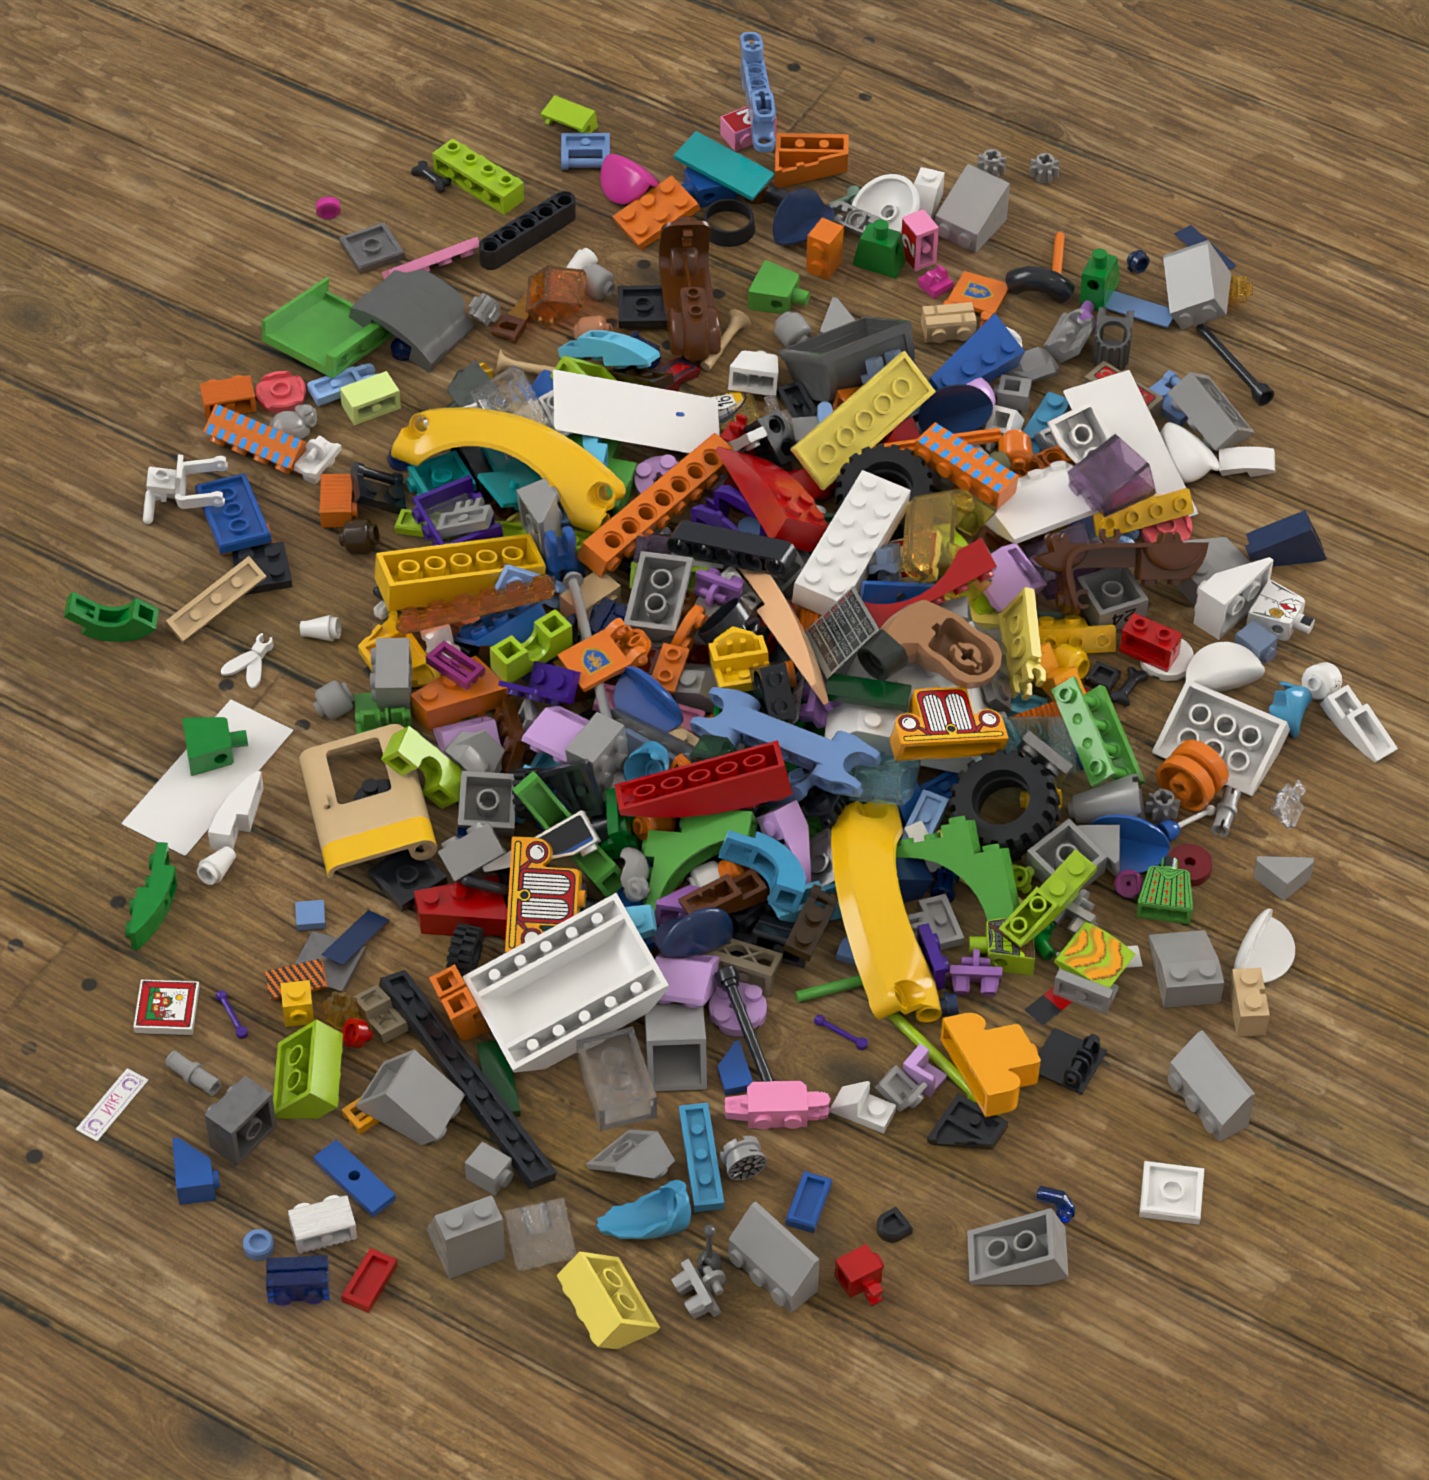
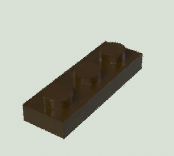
(643, 376)

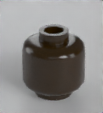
(359, 536)

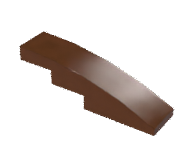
(728, 893)

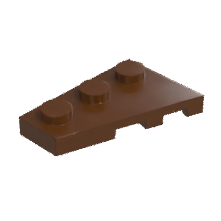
(510, 735)

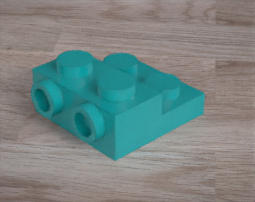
(436, 473)

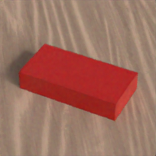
(369, 1280)

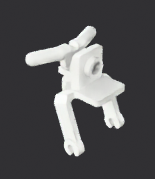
(171, 484)

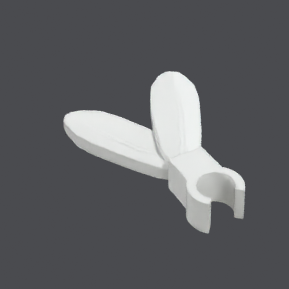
(251, 661)

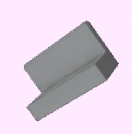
(1084, 991)

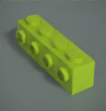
(478, 176)

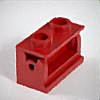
(1150, 642)

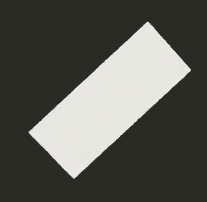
(632, 412)
(1130, 419)
(184, 805)

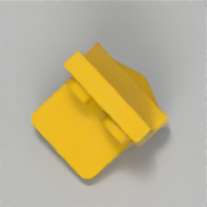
(733, 655)

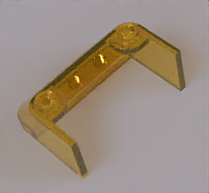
(931, 532)

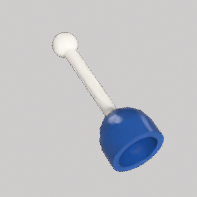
(1172, 829)

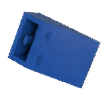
(499, 625)

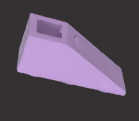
(789, 828)

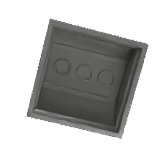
(839, 355)

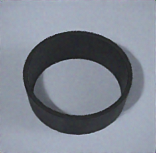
(735, 237)

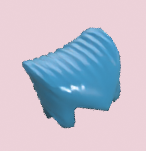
(1291, 705)
(646, 761)

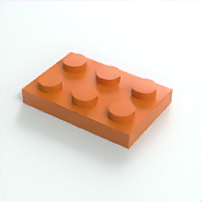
(658, 206)

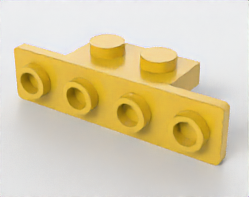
(1146, 513)
(1076, 632)

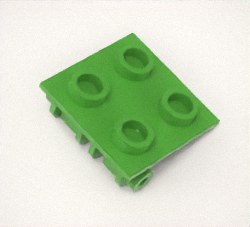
(370, 717)

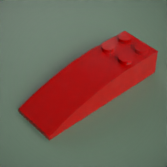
(776, 499)
(709, 785)

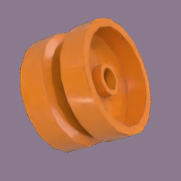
(1193, 774)

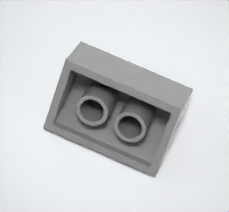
(1209, 412)
(658, 594)
(1211, 1087)
(774, 1258)

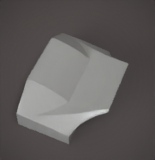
(1036, 365)
(476, 752)

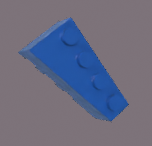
(984, 355)

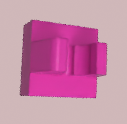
(935, 282)

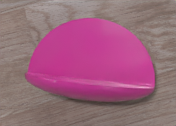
(624, 179)

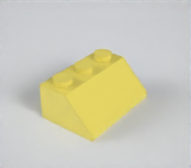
(606, 1300)

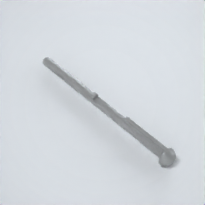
(573, 581)

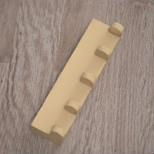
(215, 599)

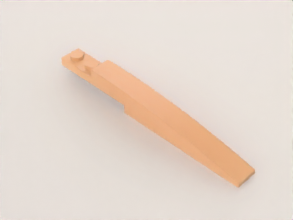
(786, 629)

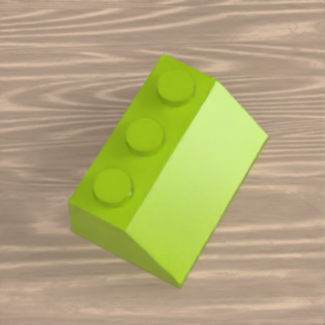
(308, 1072)

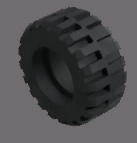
(891, 465)
(1001, 772)

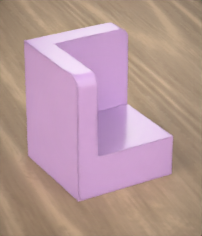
(919, 1070)

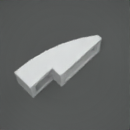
(1358, 724)
(236, 812)

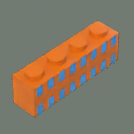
(255, 438)
(966, 466)

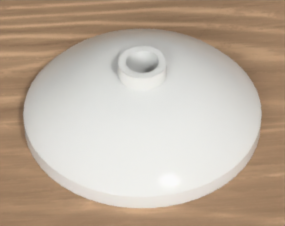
(886, 197)

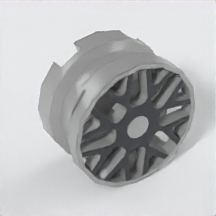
(743, 1158)

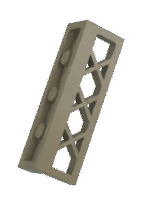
(747, 966)

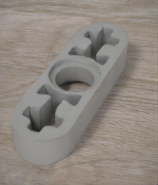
(851, 214)

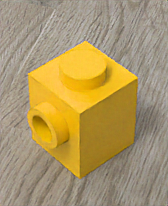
(297, 1003)

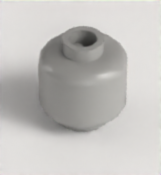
(598, 282)
(791, 328)
(333, 700)

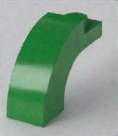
(112, 623)

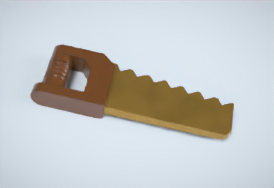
(514, 320)

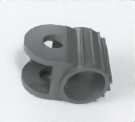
(1112, 351)

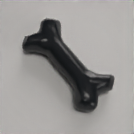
(439, 182)
(1122, 694)

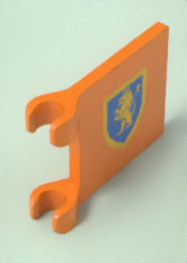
(982, 291)
(600, 657)

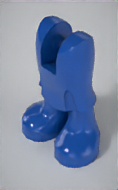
(561, 554)

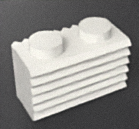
(322, 1223)

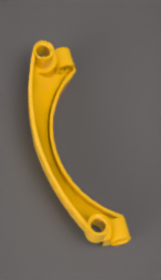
(563, 463)
(875, 914)

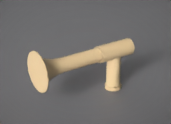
(738, 321)
(505, 363)

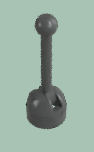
(708, 1257)

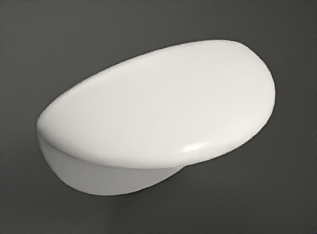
(1188, 452)
(1224, 667)
(1267, 947)

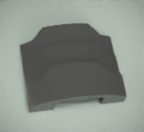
(419, 312)

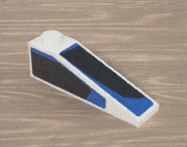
(566, 838)

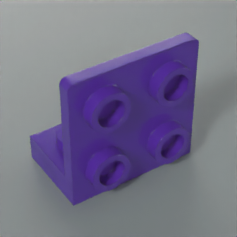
(547, 681)

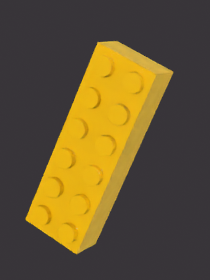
(451, 569)

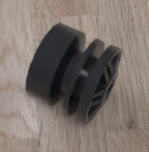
(731, 614)

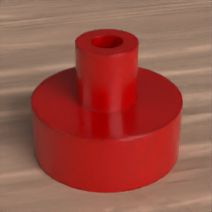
(356, 1033)

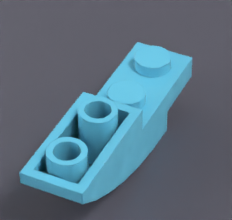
(612, 347)

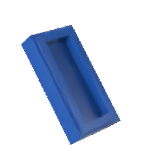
(808, 1202)

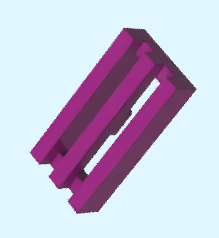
(451, 668)

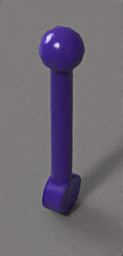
(241, 1031)
(861, 1043)

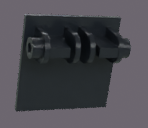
(823, 805)
(1070, 1059)

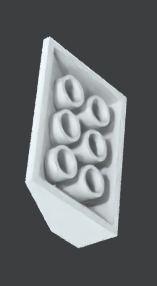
(1039, 505)
(1237, 732)

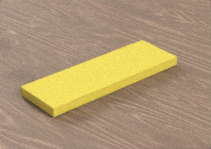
(863, 419)

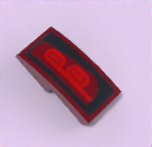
(682, 371)

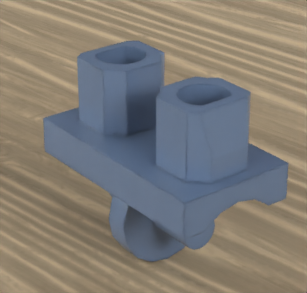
(888, 562)

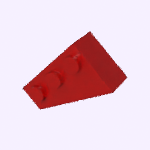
(446, 906)

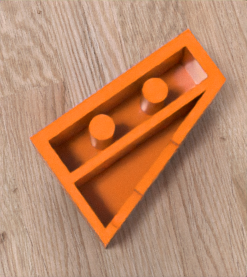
(809, 157)
(447, 703)

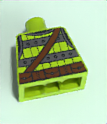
(1004, 951)

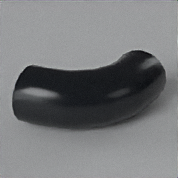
(1041, 280)

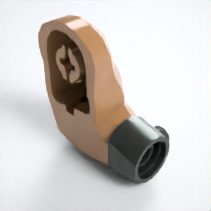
(935, 641)

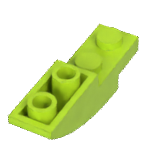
(1049, 900)

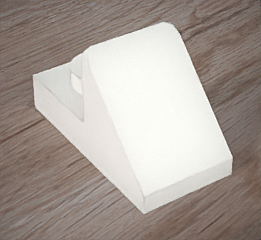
(865, 1109)

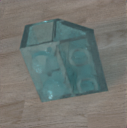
(889, 782)

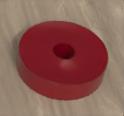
(1197, 857)

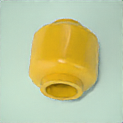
(1072, 657)

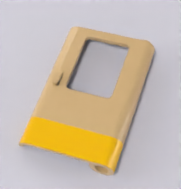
(372, 824)

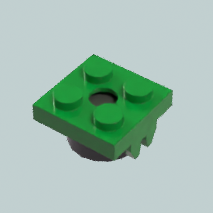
(615, 829)

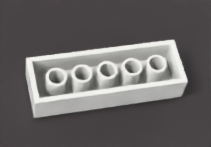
(849, 543)

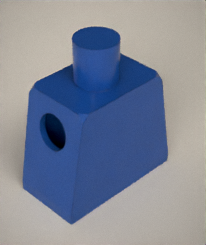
(705, 189)

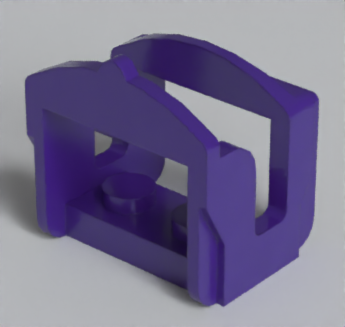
(719, 509)

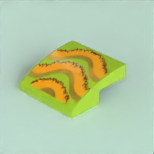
(1094, 955)

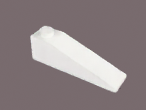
(1079, 431)

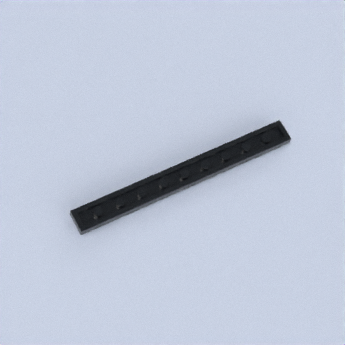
(467, 1077)

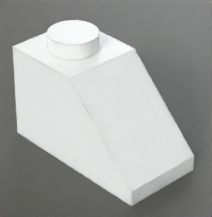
(930, 189)

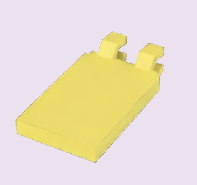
(1021, 637)

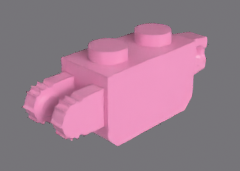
(778, 1105)

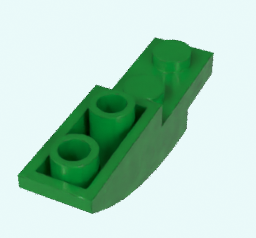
(154, 899)

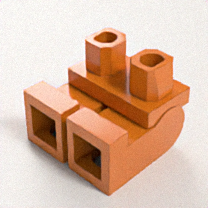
(459, 1003)

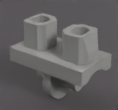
(1078, 913)
(691, 1279)

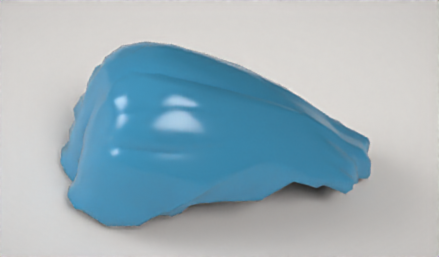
(651, 1216)

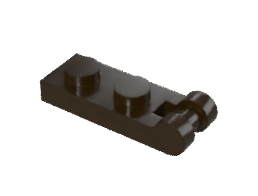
(811, 923)

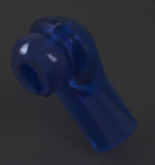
(1060, 1199)

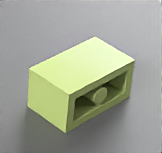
(370, 398)

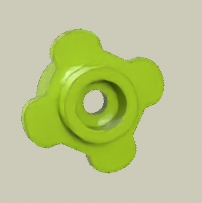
(1026, 874)

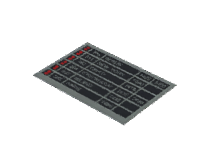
(841, 631)

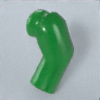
(1042, 944)

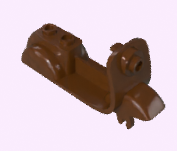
(687, 289)
(1160, 560)

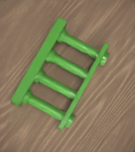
(1096, 732)

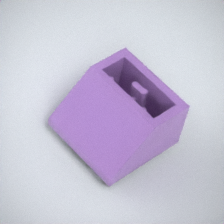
(1011, 576)
(554, 732)
(689, 978)

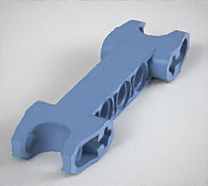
(757, 92)
(824, 757)

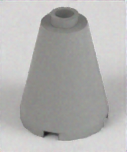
(1115, 797)

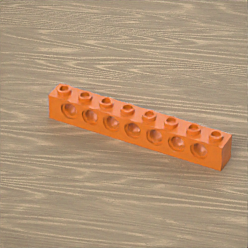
(654, 507)

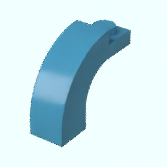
(770, 860)

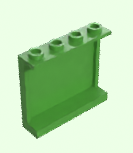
(319, 331)

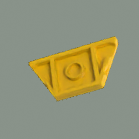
(421, 672)

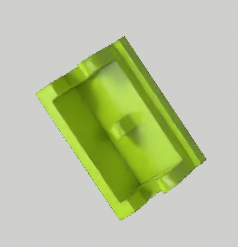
(570, 115)

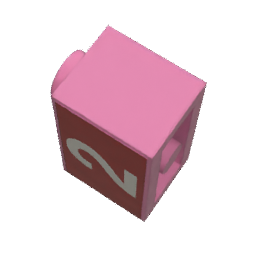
(736, 129)
(919, 240)

